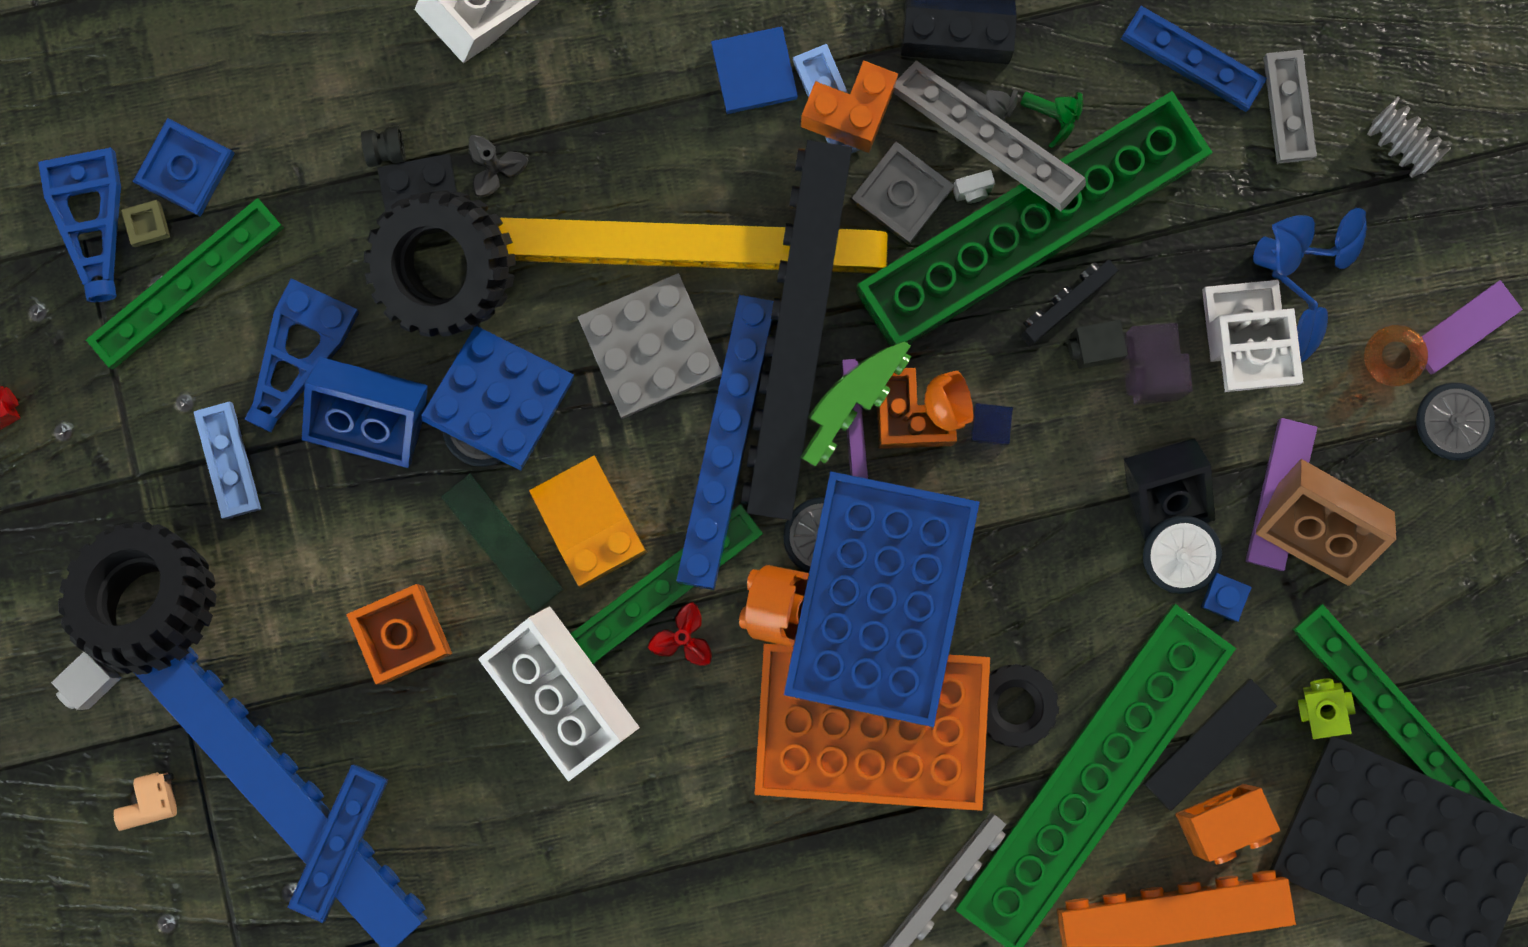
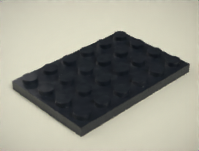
(1405, 848)

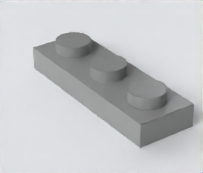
(1290, 106)

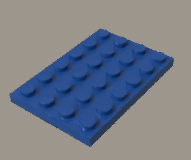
(881, 599)

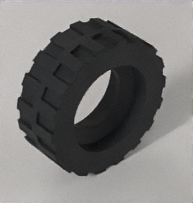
(1044, 710)

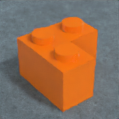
(851, 116)
(906, 423)

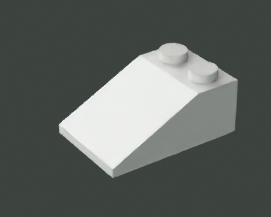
(471, 24)

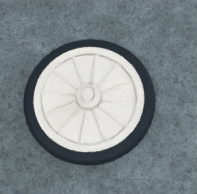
(1182, 554)

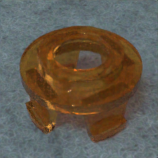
(1399, 376)

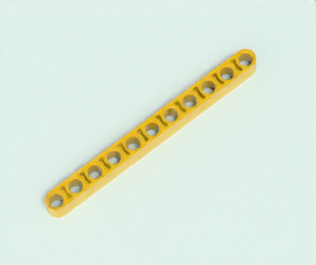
(678, 244)

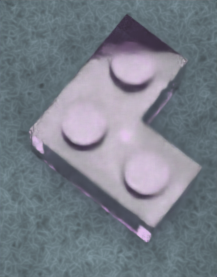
(1156, 365)

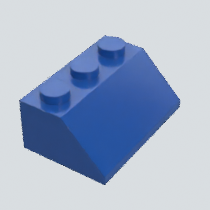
(363, 412)

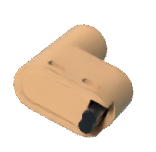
(154, 802)

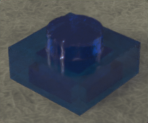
(991, 424)

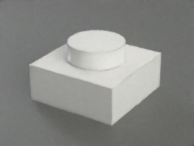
(974, 187)

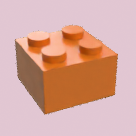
(399, 634)
(1228, 823)

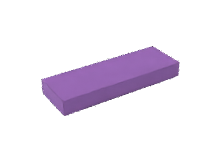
(1469, 325)

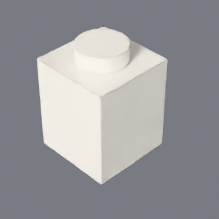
(84, 682)

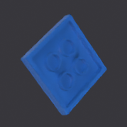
(497, 398)

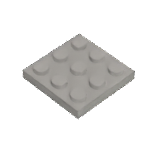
(650, 346)

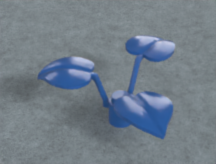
(1285, 255)

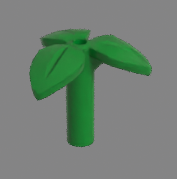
(1065, 110)

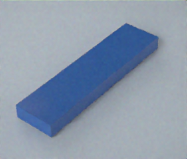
(1193, 58)
(338, 843)

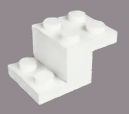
(1252, 336)

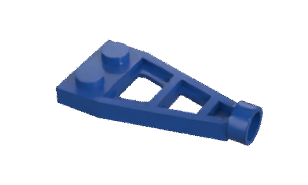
(77, 176)
(312, 310)

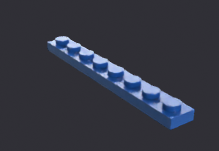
(726, 443)

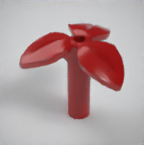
(695, 649)

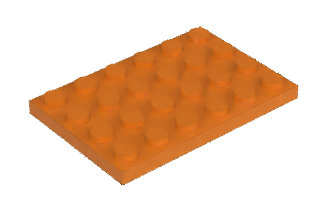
(871, 758)

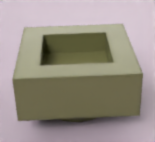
(145, 223)

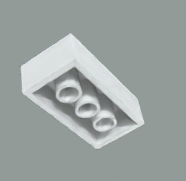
(558, 693)

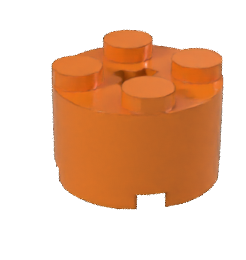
(774, 604)

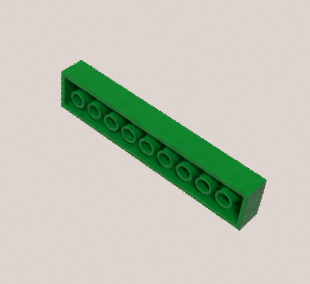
(1025, 230)

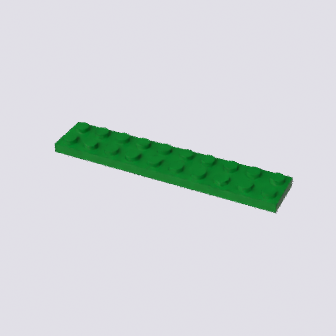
(1095, 778)

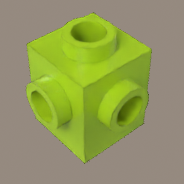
(1328, 721)

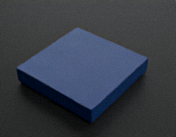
(754, 70)
(183, 167)

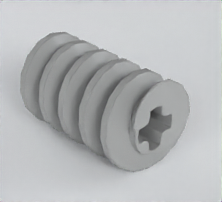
(1407, 139)

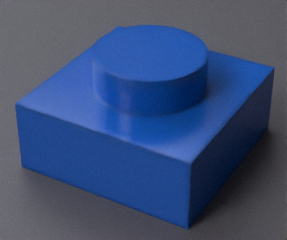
(1226, 597)

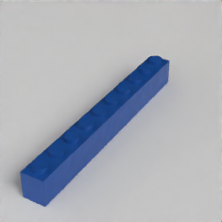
(279, 793)

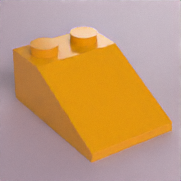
(587, 522)

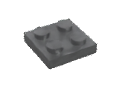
(902, 193)

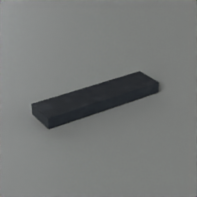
(1210, 744)

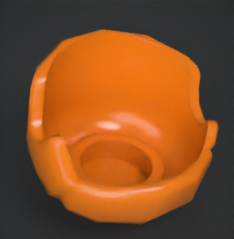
(949, 401)

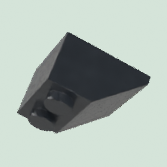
(1170, 484)

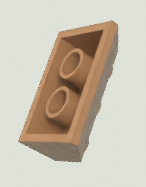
(1327, 523)

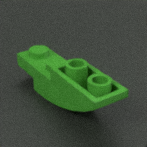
(861, 386)

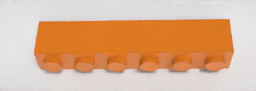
(1179, 915)

